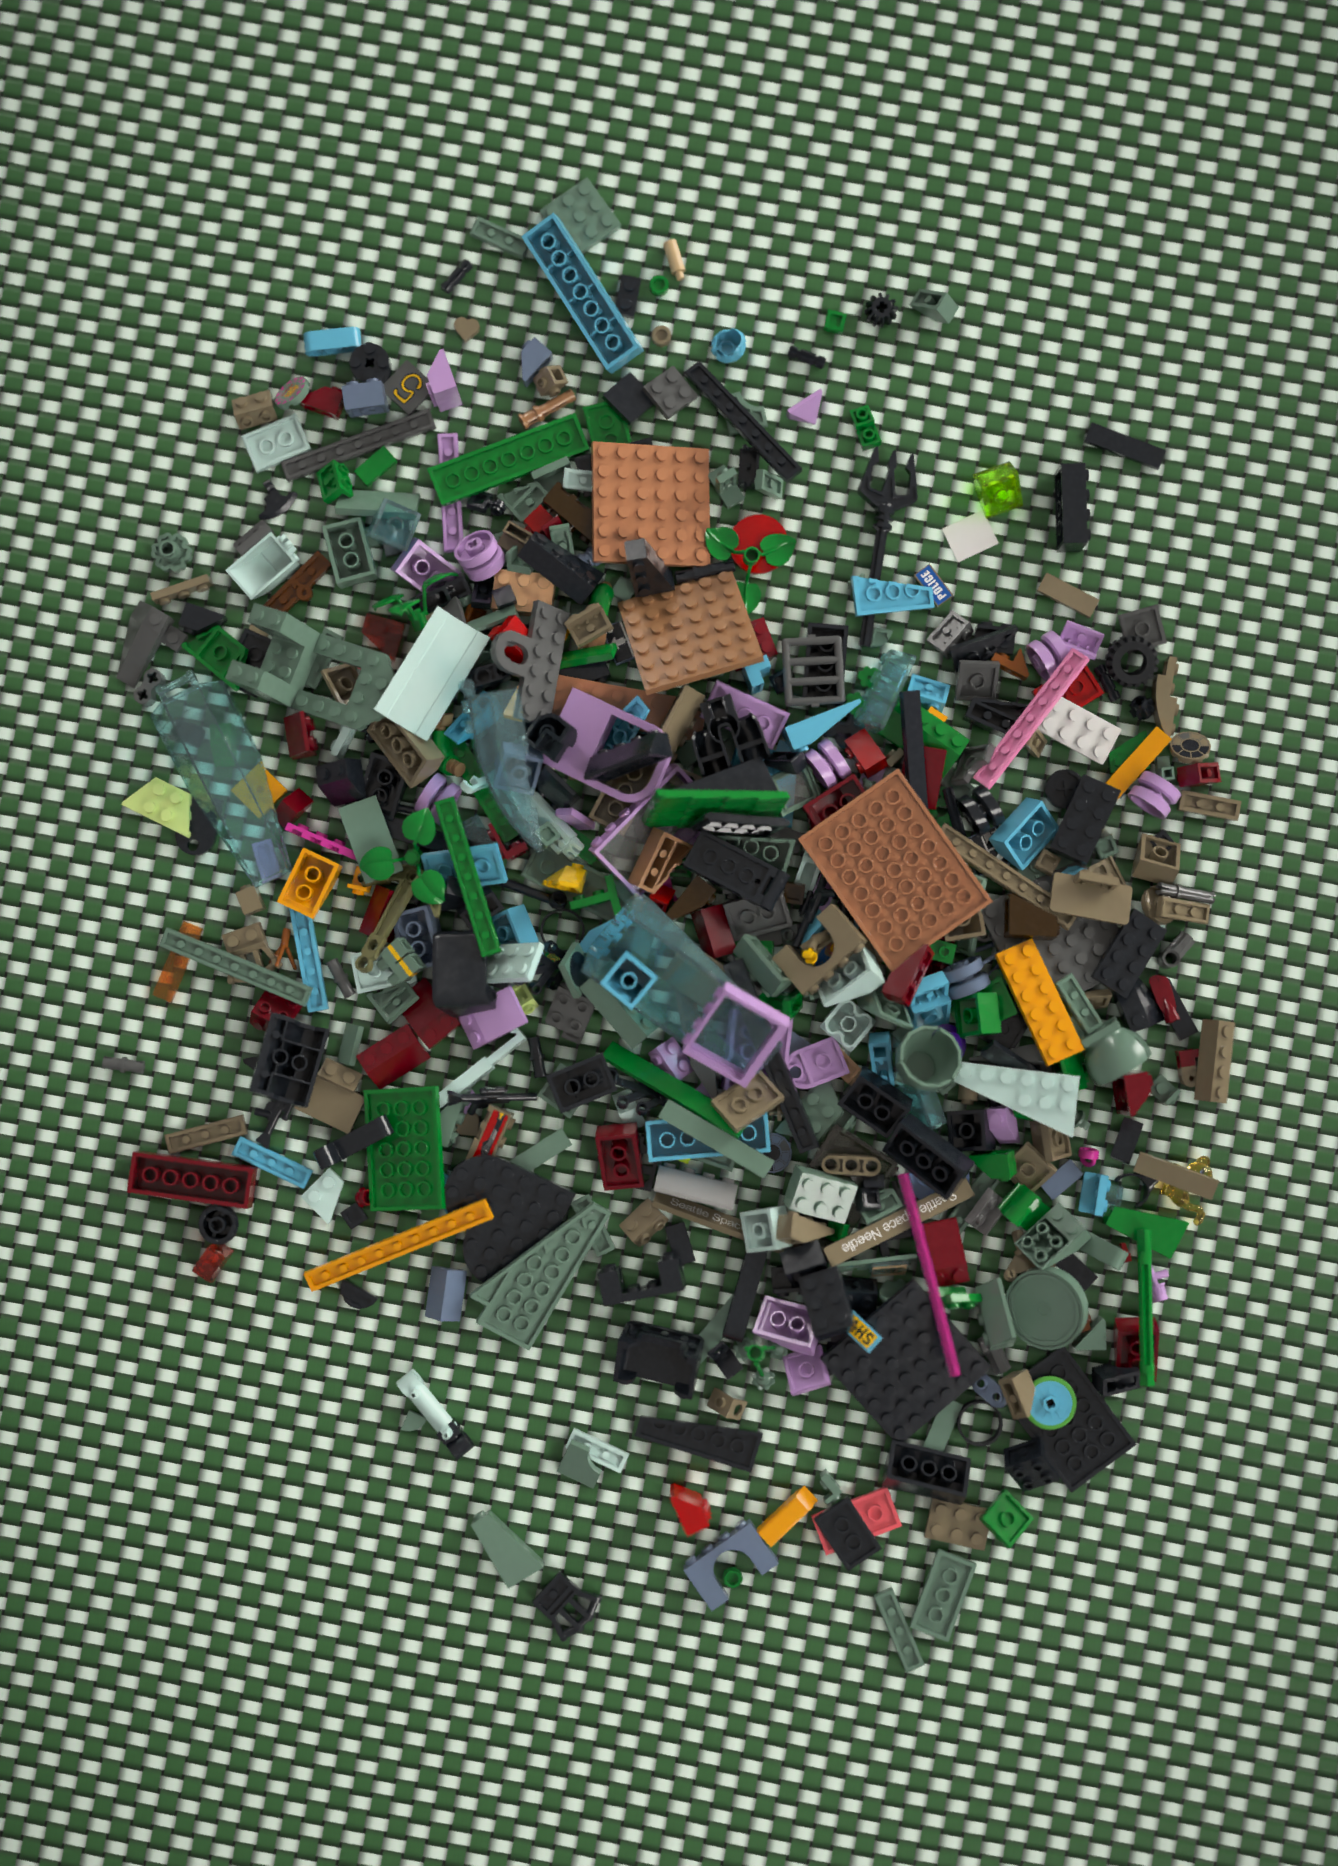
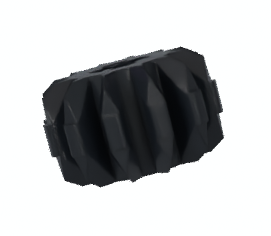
(886, 305)

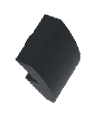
(1126, 1140)

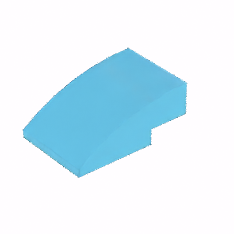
(931, 1002)

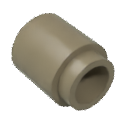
(967, 1095)

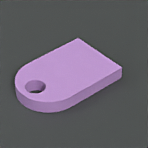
(818, 1063)

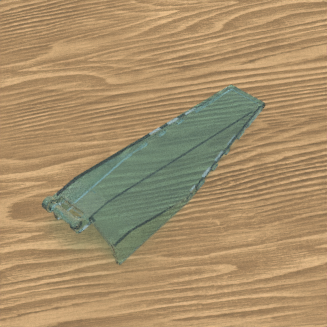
(223, 772)

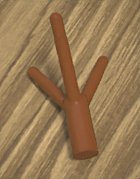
(284, 946)

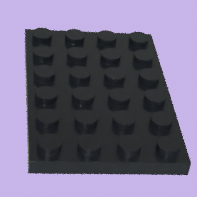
(1093, 1434)

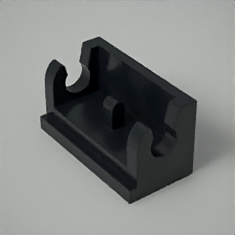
(747, 467)

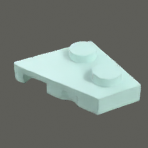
(324, 1194)

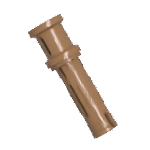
(538, 413)

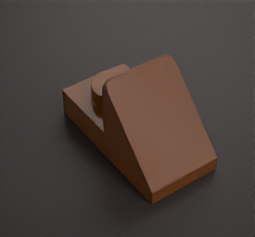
(1016, 667)

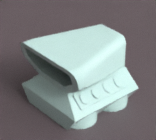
(847, 1024)

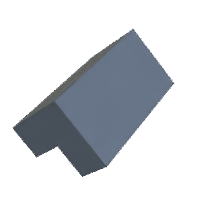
(445, 1293)

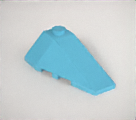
(804, 733)

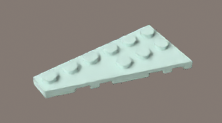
(1039, 1095)

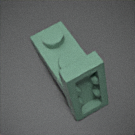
(725, 484)

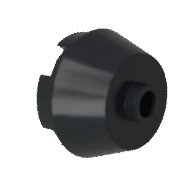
(218, 1224)

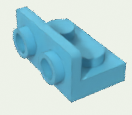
(931, 692)

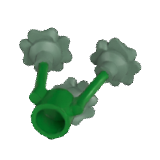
(749, 1350)

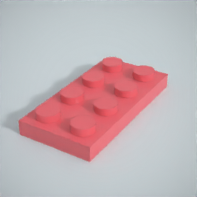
(875, 1509)

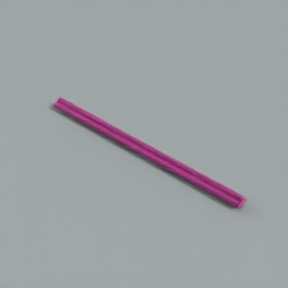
(932, 1284)

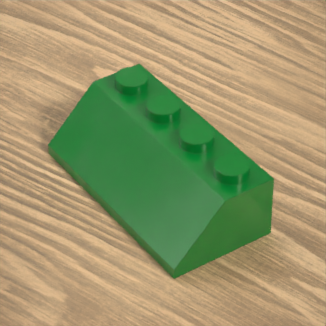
(935, 734)

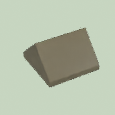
(340, 681)

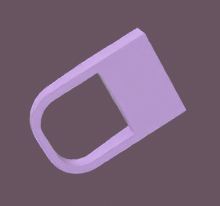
(593, 724)

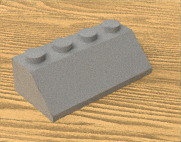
(696, 1187)

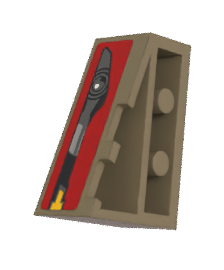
(492, 1131)

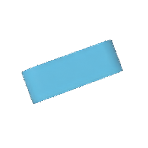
(332, 341)

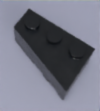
(993, 715)

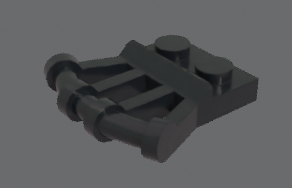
(556, 1596)

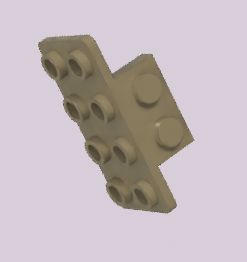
(1091, 896)

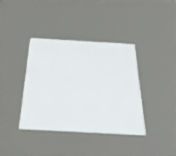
(970, 536)

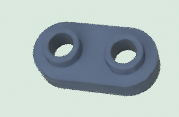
(989, 1390)

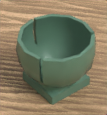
(1113, 1052)
(927, 1060)

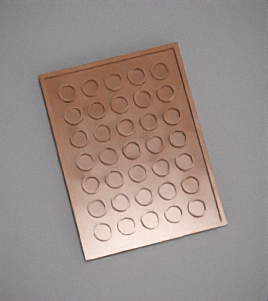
(895, 869)

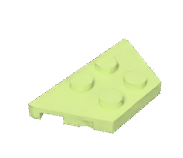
(163, 805)

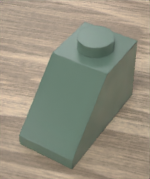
(935, 305)

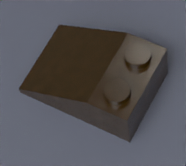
(692, 899)

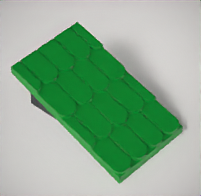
(737, 790)

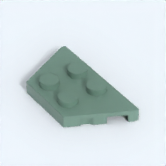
(821, 1108)

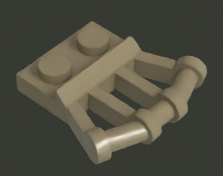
(247, 941)

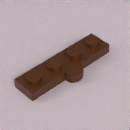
(300, 584)

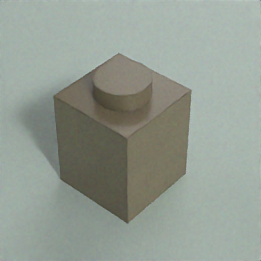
(250, 900)

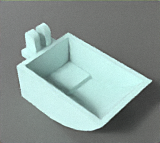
(265, 565)

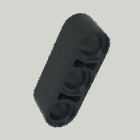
(494, 677)

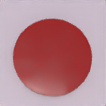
(750, 534)

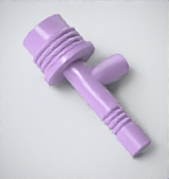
(1158, 1290)

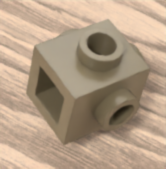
(550, 380)

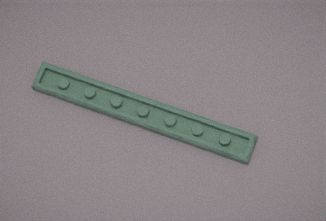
(236, 966)

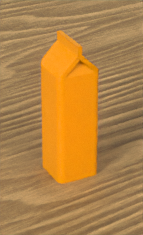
(786, 1515)

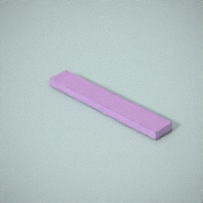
(451, 514)

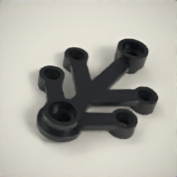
(547, 969)
(641, 1091)

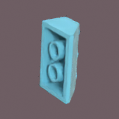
(1024, 833)
(514, 926)

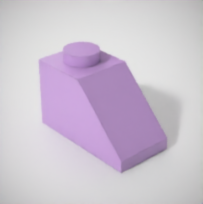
(1003, 1124)

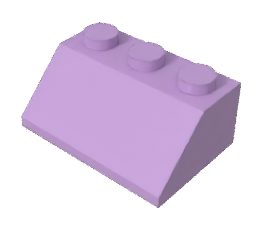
(442, 384)

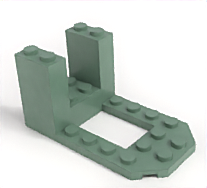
(291, 660)

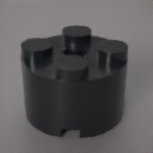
(368, 355)

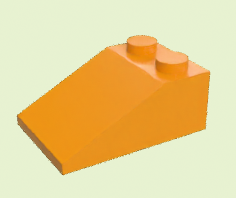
(309, 883)

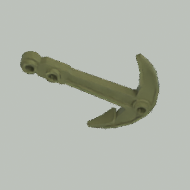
(390, 916)

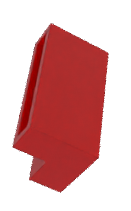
(511, 623)

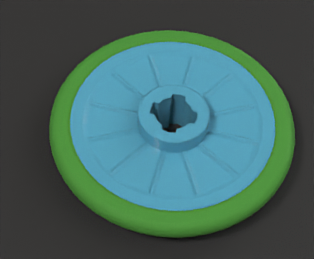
(1064, 1403)

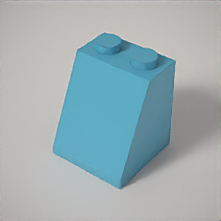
(629, 979)

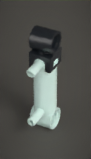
(447, 1429)

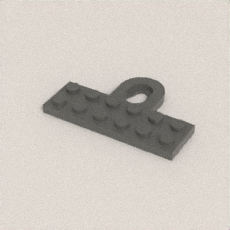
(541, 658)

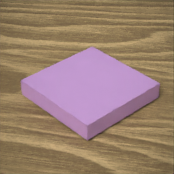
(806, 1372)

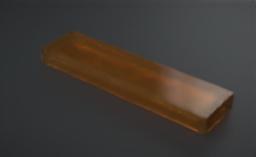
(175, 967)

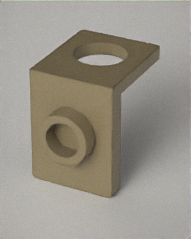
(726, 1404)

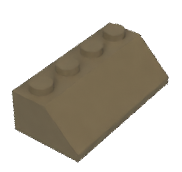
(681, 717)
(408, 753)
(1214, 1061)

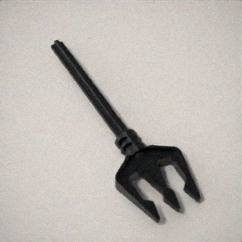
(885, 504)

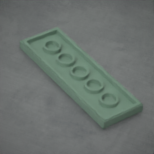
(546, 863)

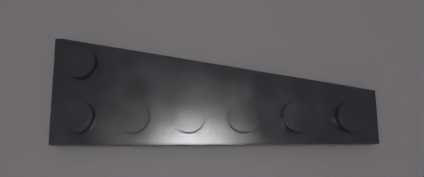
(717, 1443)

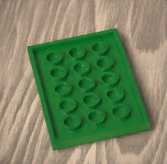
(408, 1164)

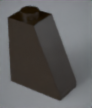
(1028, 921)

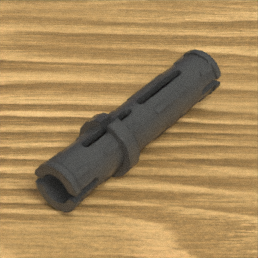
(1177, 891)

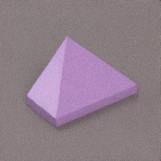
(807, 409)

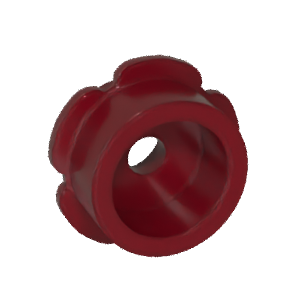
(362, 1197)

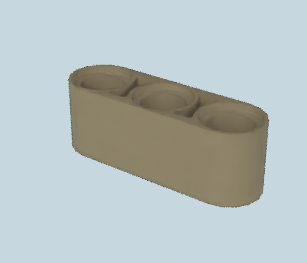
(860, 1169)

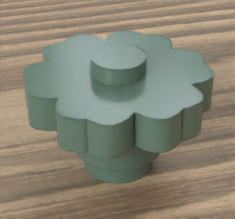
(171, 552)

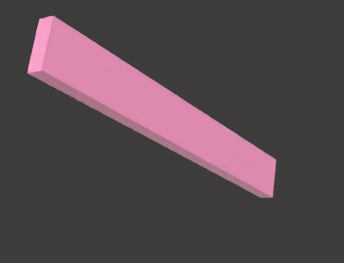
(1032, 717)

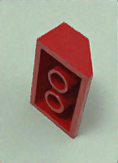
(691, 1509)

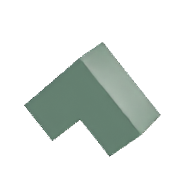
(1163, 768)

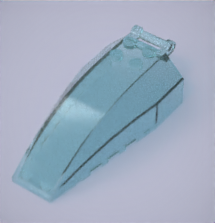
(500, 752)

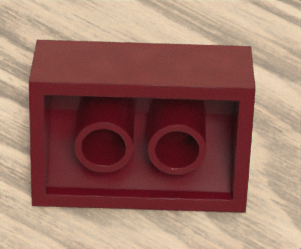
(393, 1056)
(1131, 1091)

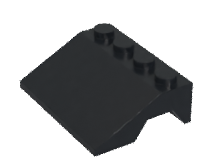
(289, 1061)

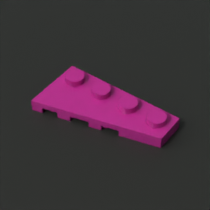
(320, 839)

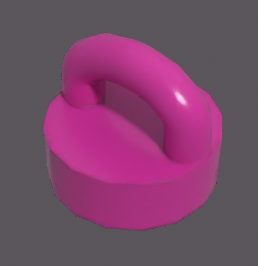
(1088, 1153)

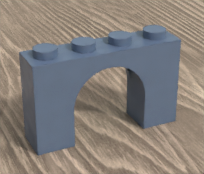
(742, 1538)

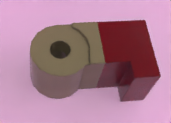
(1187, 1066)

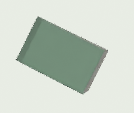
(1092, 1339)

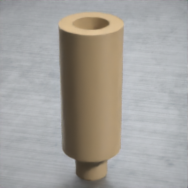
(674, 258)

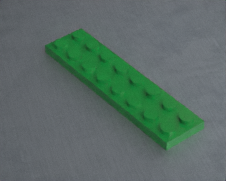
(507, 459)

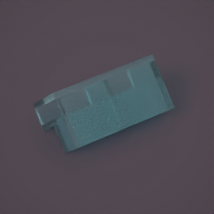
(925, 1106)

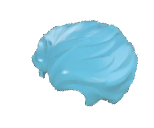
(728, 345)

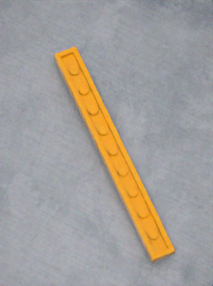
(398, 1245)

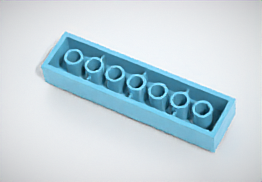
(582, 293)

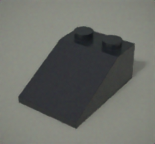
(385, 783)
(555, 789)
(581, 1083)

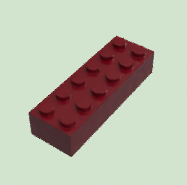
(192, 1179)

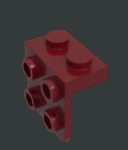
(272, 1003)

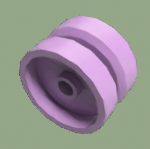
(480, 555)
(1047, 654)
(827, 763)
(435, 791)
(1154, 794)

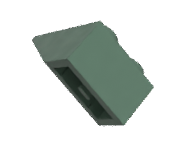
(1053, 1238)

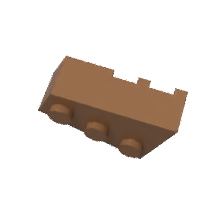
(657, 860)

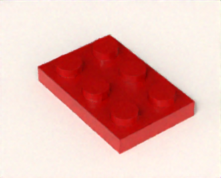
(1082, 690)

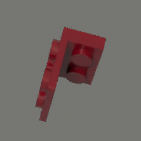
(516, 848)

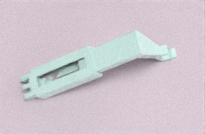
(569, 845)
(481, 1068)

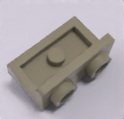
(254, 410)
(588, 624)
(643, 1223)

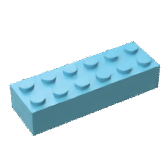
(670, 1143)

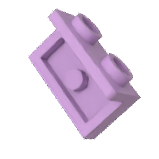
(1082, 639)
(671, 1059)

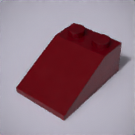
(833, 799)
(428, 1021)
(619, 1156)
(946, 1251)
(1128, 1345)

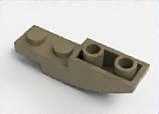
(1165, 706)

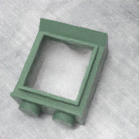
(800, 788)

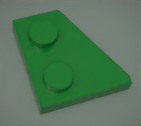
(1121, 753)

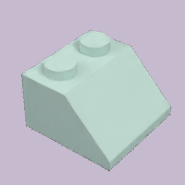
(760, 1229)

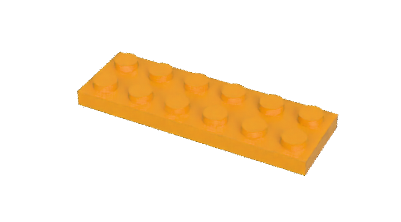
(1039, 1002)

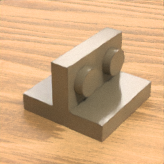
(1050, 1142)

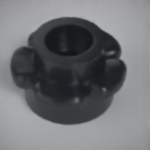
(557, 896)

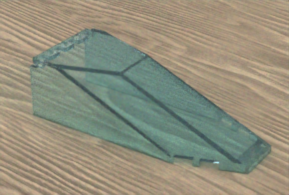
(683, 983)

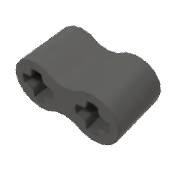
(148, 687)

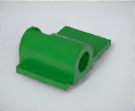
(1023, 1207)

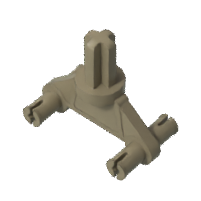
(1020, 1261)

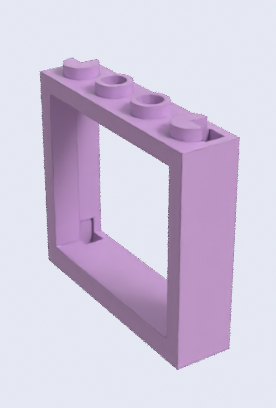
(719, 1064)

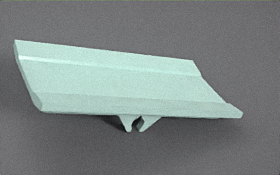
(431, 674)

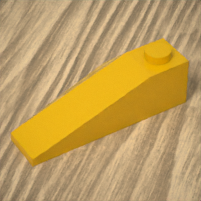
(568, 879)

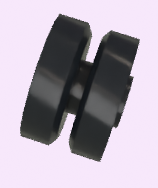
(980, 810)

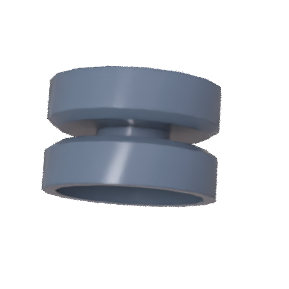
(965, 977)

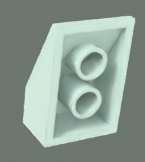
(853, 980)

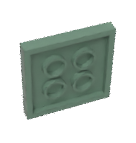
(583, 215)

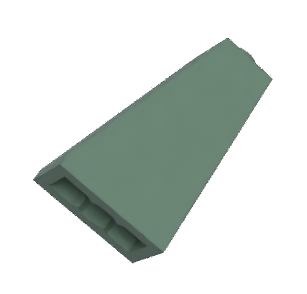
(506, 1550)

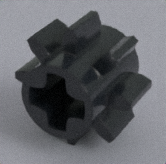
(1142, 707)

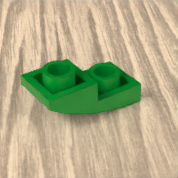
(865, 427)

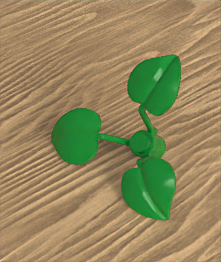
(775, 548)
(415, 616)
(379, 863)

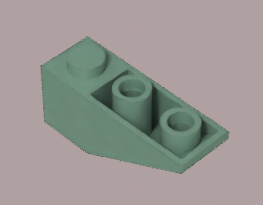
(450, 1117)

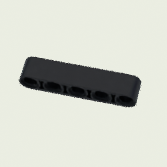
(744, 1296)

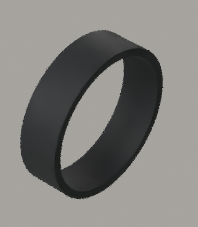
(554, 911)
(994, 1437)

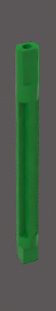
(1144, 1263)

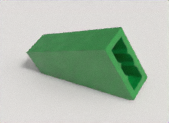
(1165, 1231)

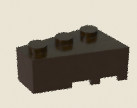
(570, 511)

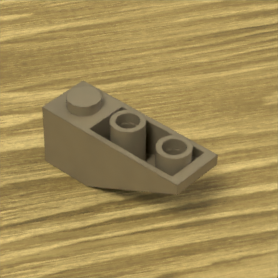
(799, 1229)

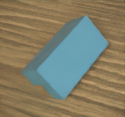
(754, 673)

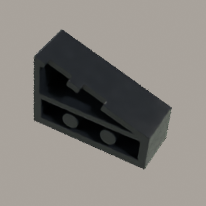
(646, 569)

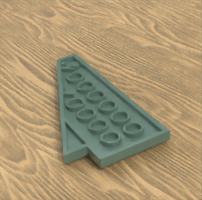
(529, 1288)

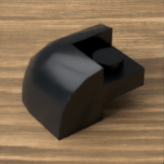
(551, 735)

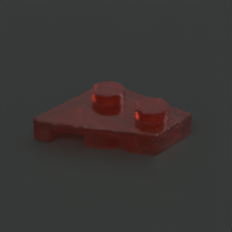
(384, 634)

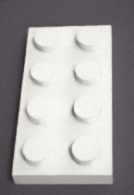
(1080, 730)

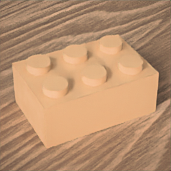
(526, 589)

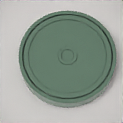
(1047, 1307)

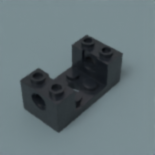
(613, 1285)

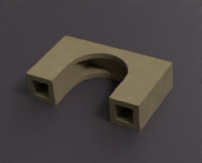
(846, 943)

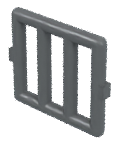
(788, 662)

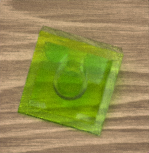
(998, 489)

